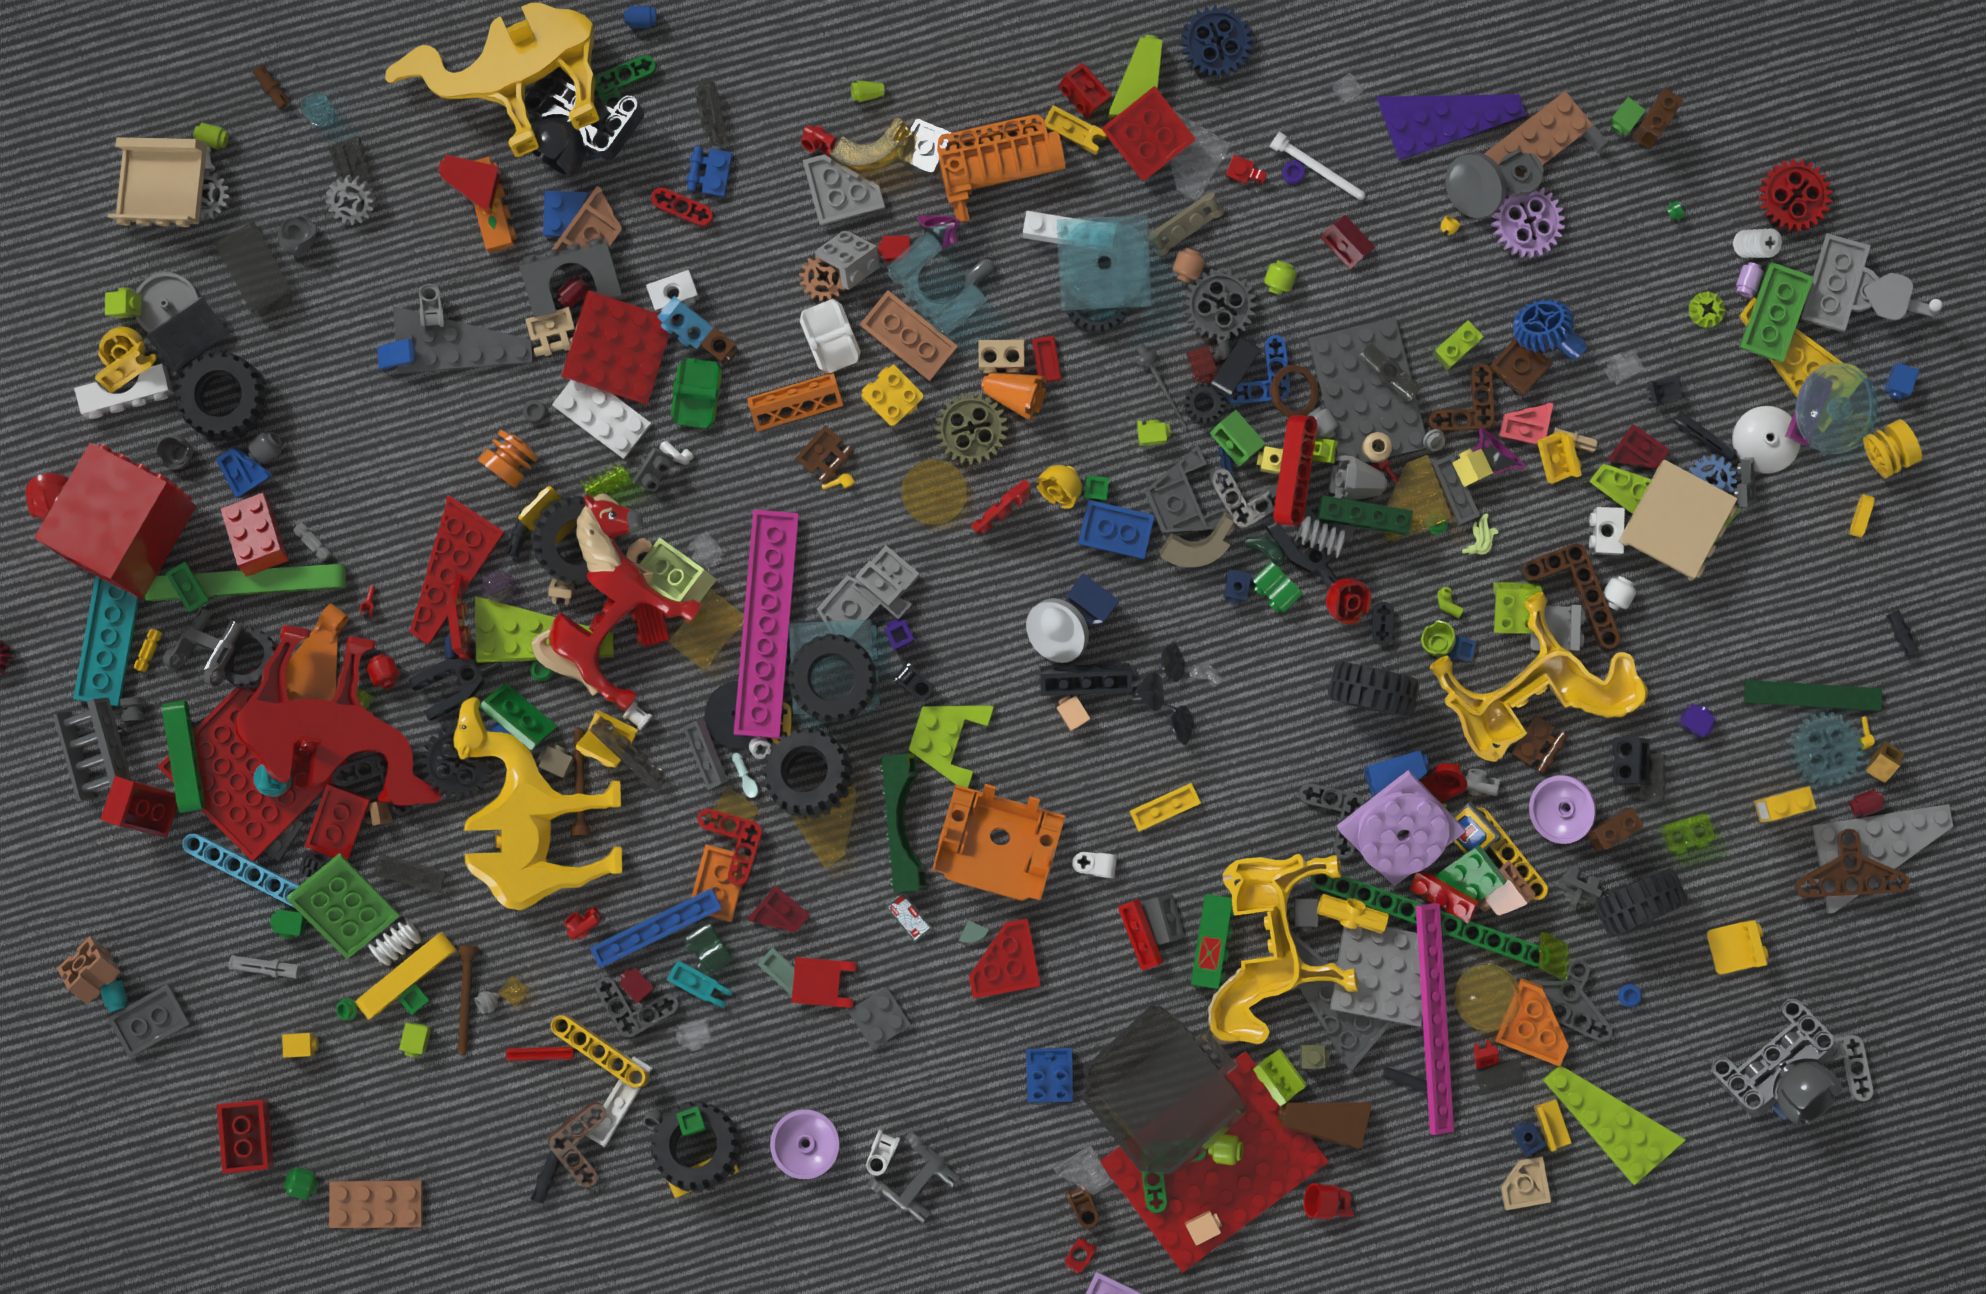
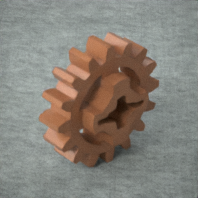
(815, 285)

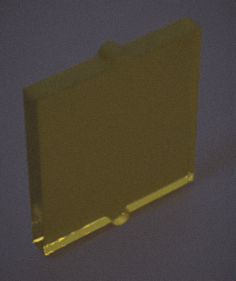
(735, 805)

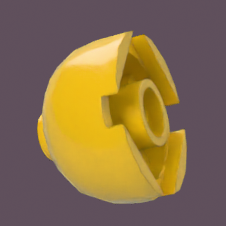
(117, 343)
(1061, 485)

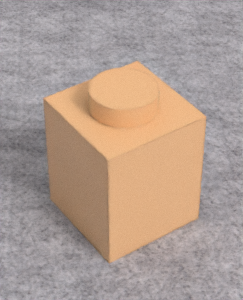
(1072, 712)
(1203, 1227)

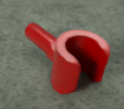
(1385, 466)
(367, 604)

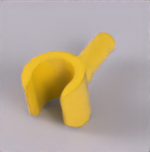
(845, 479)
(1868, 739)

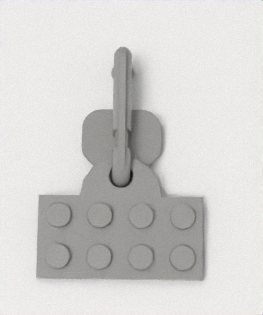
(1840, 284)

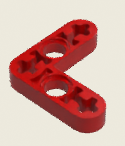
(739, 834)

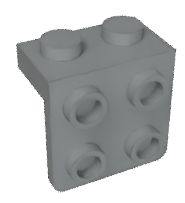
(852, 257)
(1565, 627)

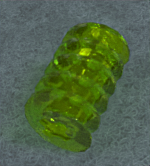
(607, 481)

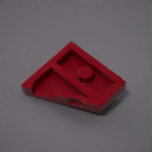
(1639, 449)
(779, 912)

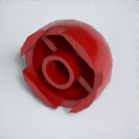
(1348, 600)

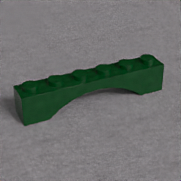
(899, 775)

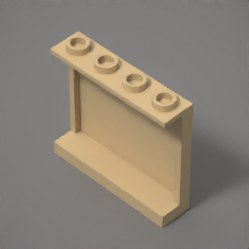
(160, 181)
(1679, 519)

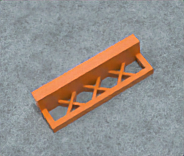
(788, 396)

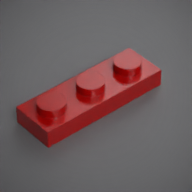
(1442, 893)
(1140, 934)

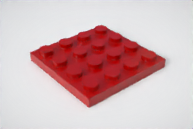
(616, 348)

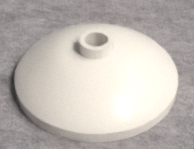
(1751, 440)

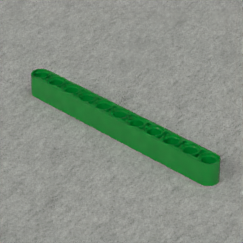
(1459, 932)

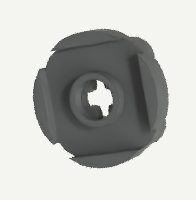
(1532, 178)

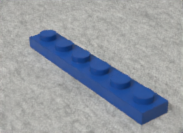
(656, 927)

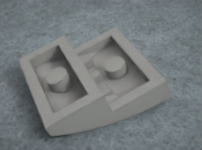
(887, 576)

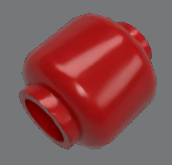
(383, 671)

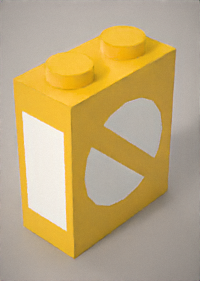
(1785, 804)

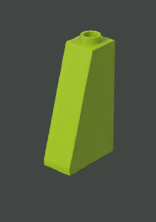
(1140, 74)

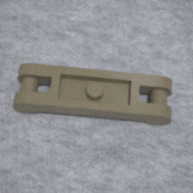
(1185, 224)

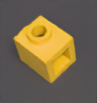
(299, 1044)

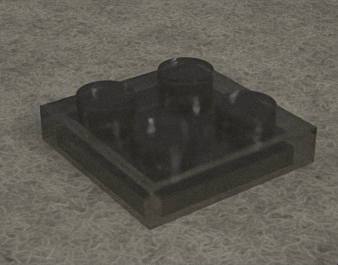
(921, 147)

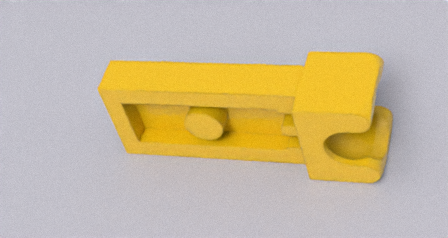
(1074, 129)
(125, 368)

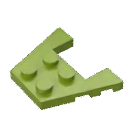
(938, 736)

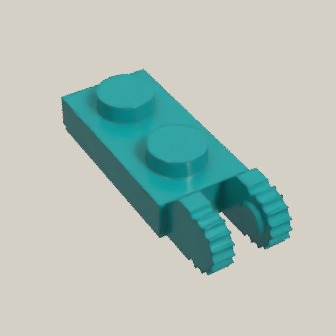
(697, 983)

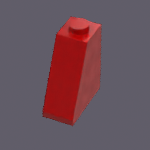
(471, 179)

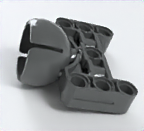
(1793, 1079)

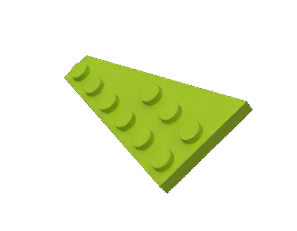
(1622, 1132)

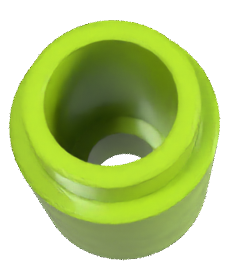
(212, 135)

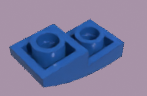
(395, 353)

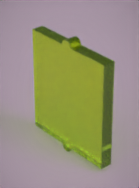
(1553, 956)

